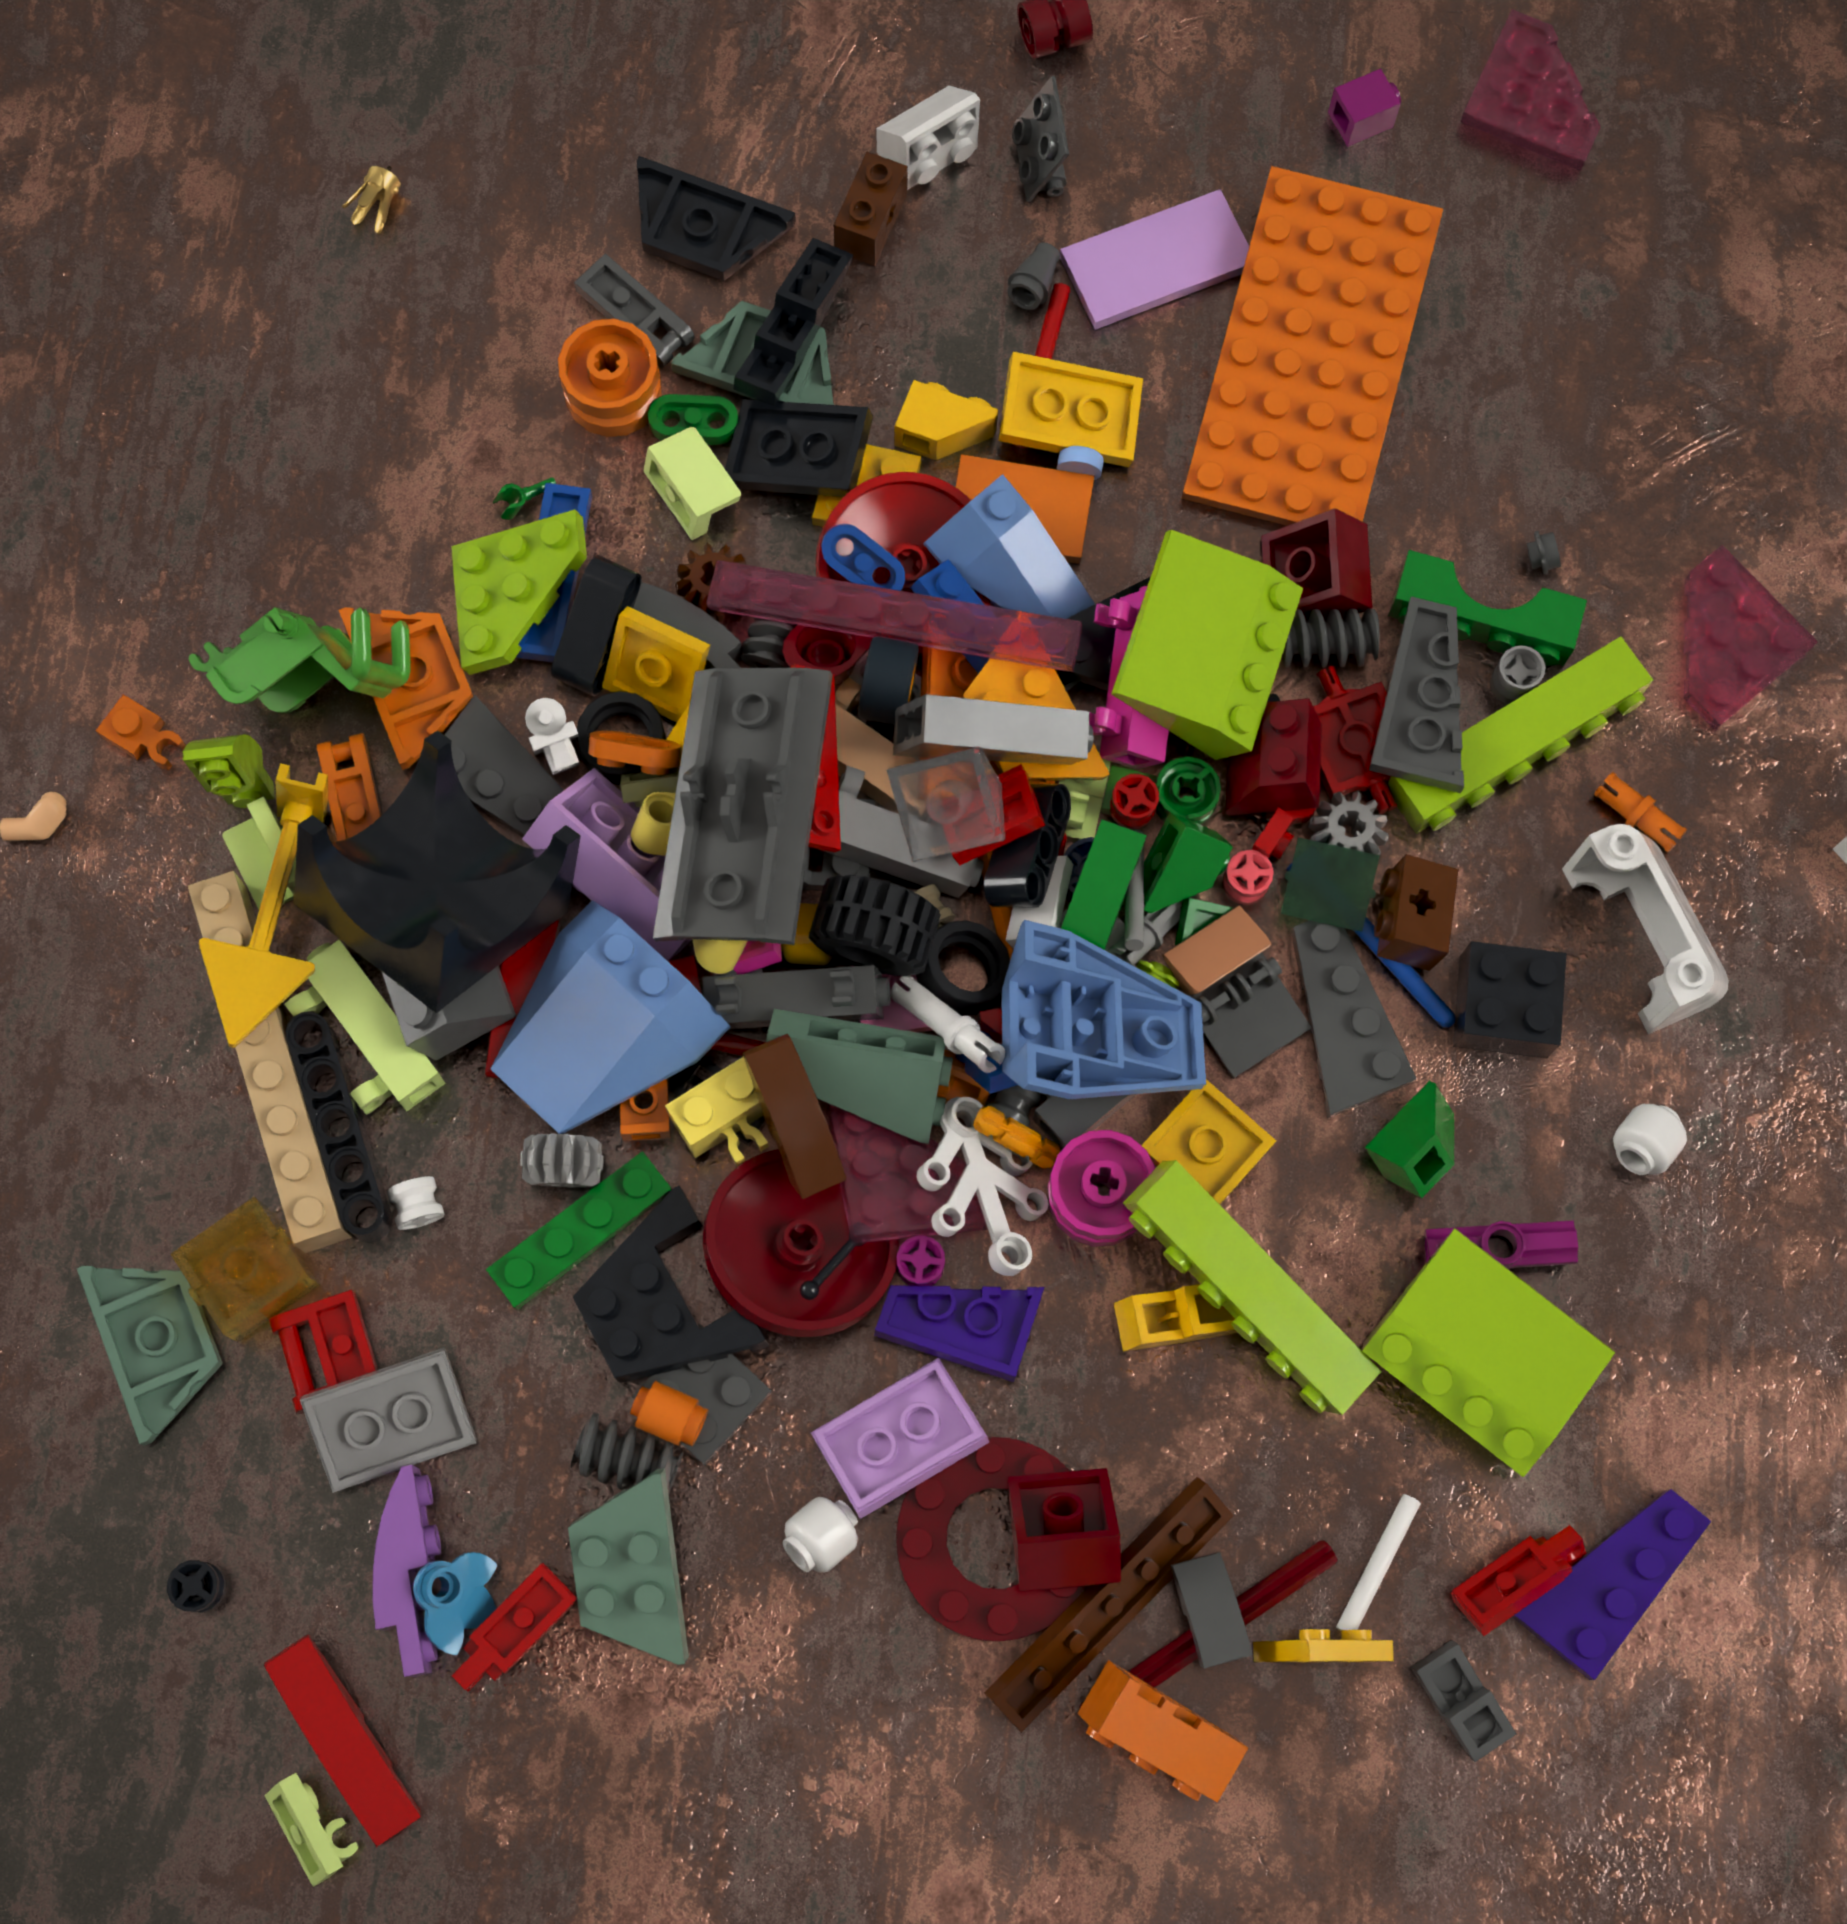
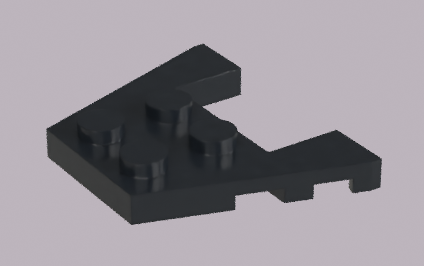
(640, 1311)

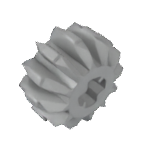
(1360, 817)
(561, 1160)

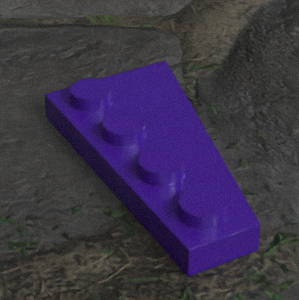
(1614, 1584)

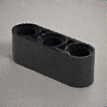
(592, 622)
(1023, 868)

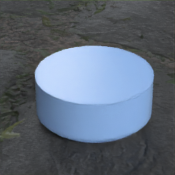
(1081, 460)

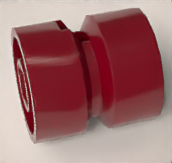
(1053, 23)

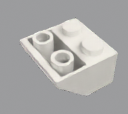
(932, 134)

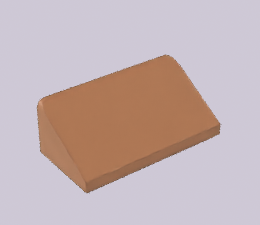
(1216, 950)

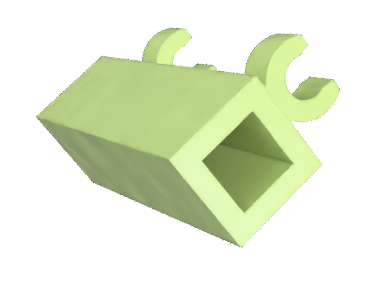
(372, 1026)

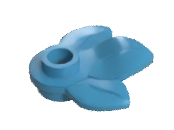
(461, 1600)

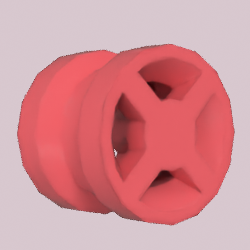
(1248, 866)

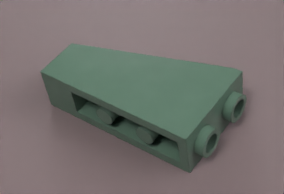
(871, 1069)

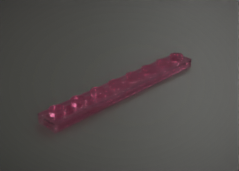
(895, 615)

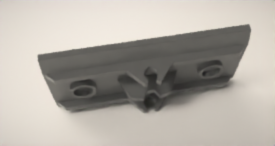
(744, 805)

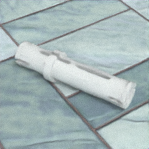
(959, 1032)

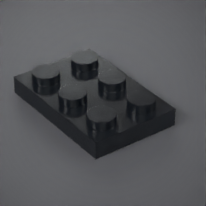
(798, 447)

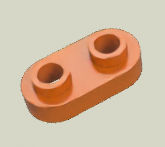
(618, 748)

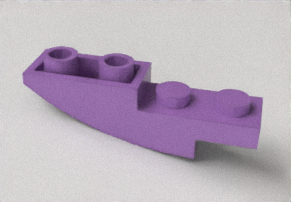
(401, 1550)

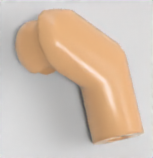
(40, 821)

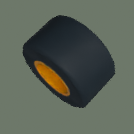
(887, 679)

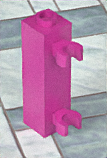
(1126, 733)

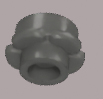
(1544, 552)

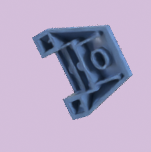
(602, 1023)
(1093, 1023)

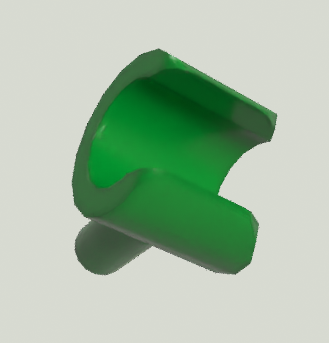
(518, 496)

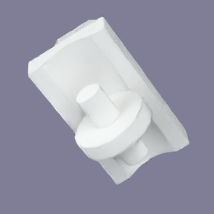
(552, 734)

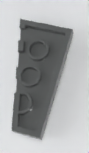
(1420, 716)
(498, 770)
(1350, 1030)

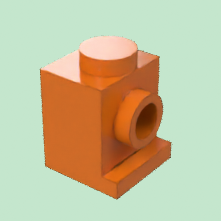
(648, 1122)

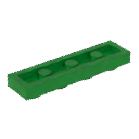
(579, 1230)

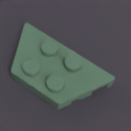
(730, 342)
(153, 1341)
(630, 1570)

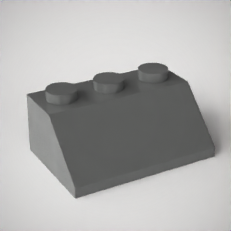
(459, 1022)

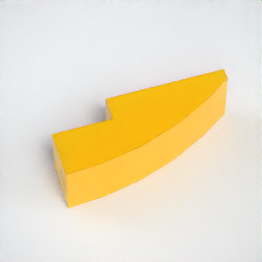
(1169, 1319)

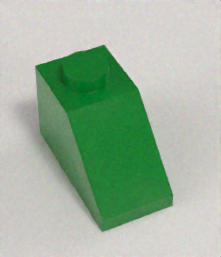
(1182, 862)

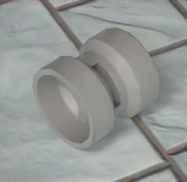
(1522, 666)

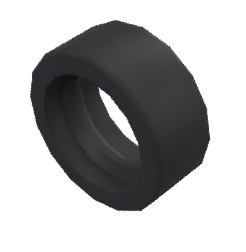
(610, 706)
(986, 947)

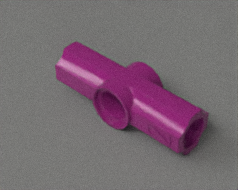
(1532, 1242)

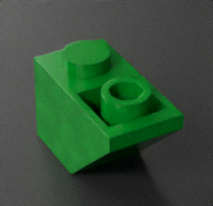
(1417, 1142)

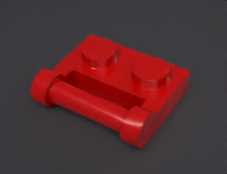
(338, 1337)

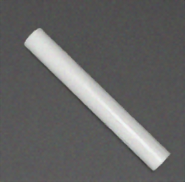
(1378, 1563)

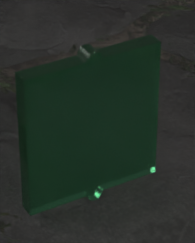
(1330, 884)

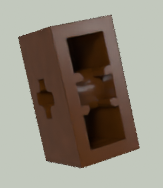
(871, 208)
(1416, 912)

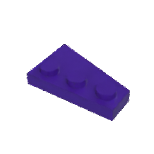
(965, 1326)

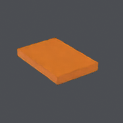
(1054, 495)

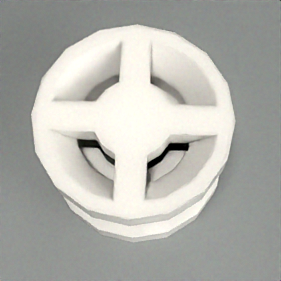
(415, 1203)

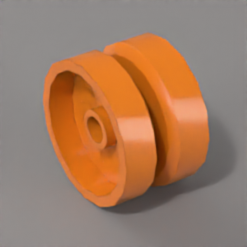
(609, 377)

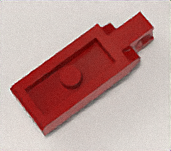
(1518, 1578)
(515, 1627)

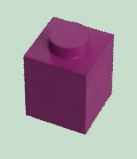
(1364, 107)

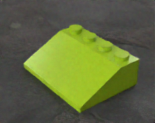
(1207, 644)
(1488, 1352)

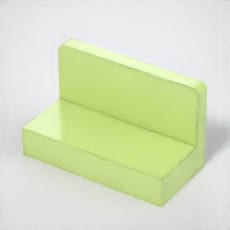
(690, 480)
(254, 849)

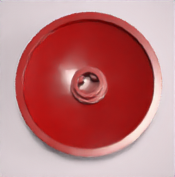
(899, 515)

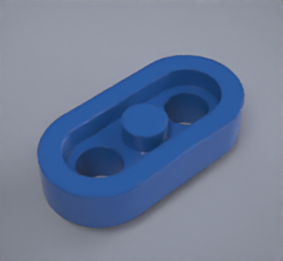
(863, 559)

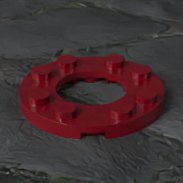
(928, 1567)

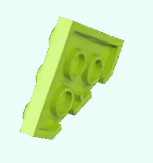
(511, 583)

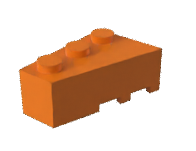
(1161, 1733)

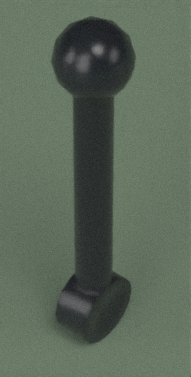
(810, 1289)

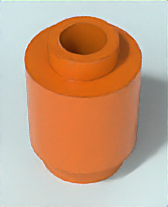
(669, 1414)

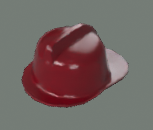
(825, 650)

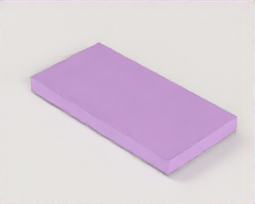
(1156, 259)

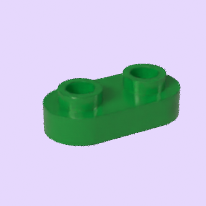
(695, 412)

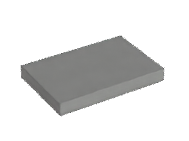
(388, 1419)

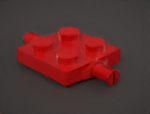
(1348, 739)

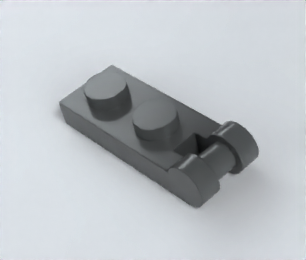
(625, 299)

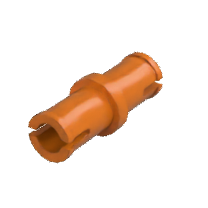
(1640, 812)

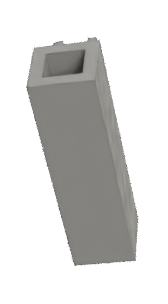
(878, 841)

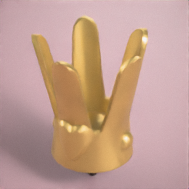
(377, 185)

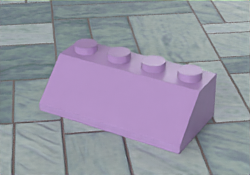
(607, 861)

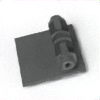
(1042, 143)
(1250, 1014)

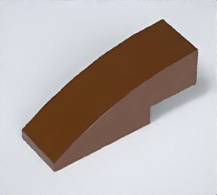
(794, 1116)

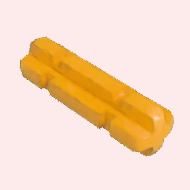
(1016, 1137)

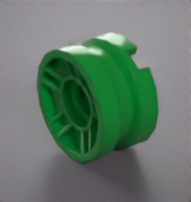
(1193, 774)

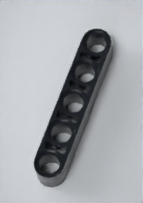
(323, 1110)

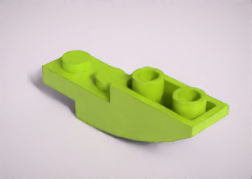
(230, 768)

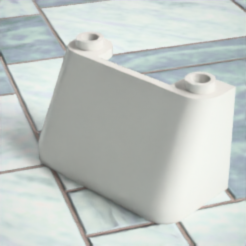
(1632, 863)

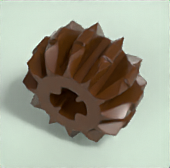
(699, 572)

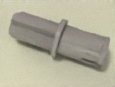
(1155, 928)

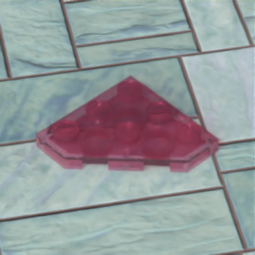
(1533, 95)
(1734, 638)
(882, 1182)

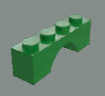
(1544, 623)

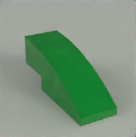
(1103, 883)

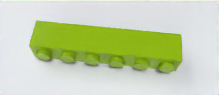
(1528, 729)
(1251, 1288)

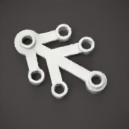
(985, 1180)

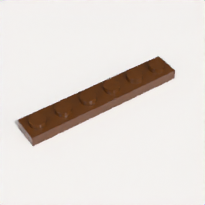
(1107, 1608)

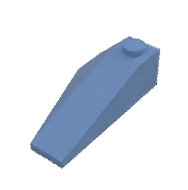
(1009, 555)

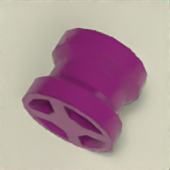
(920, 1252)

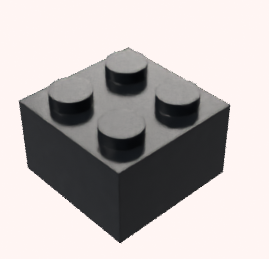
(1509, 999)

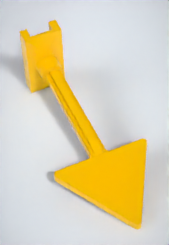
(251, 979)

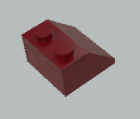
(1326, 559)
(1282, 764)
(1064, 1529)

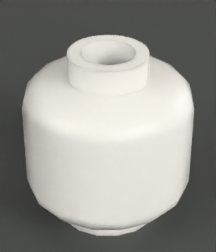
(1649, 1139)
(820, 1534)

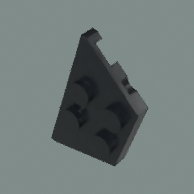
(703, 221)

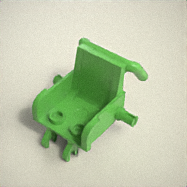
(291, 658)

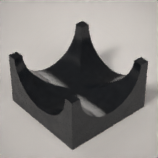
(433, 884)

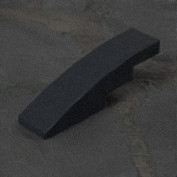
(793, 321)

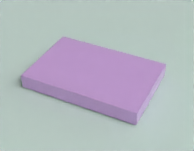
(899, 1438)

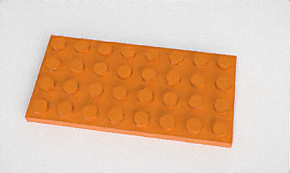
(1312, 350)

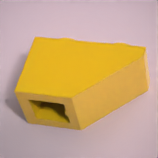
(941, 422)

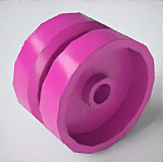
(1074, 1199)

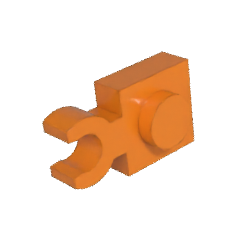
(136, 730)

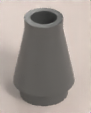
(1033, 278)

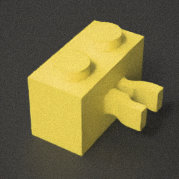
(718, 1111)

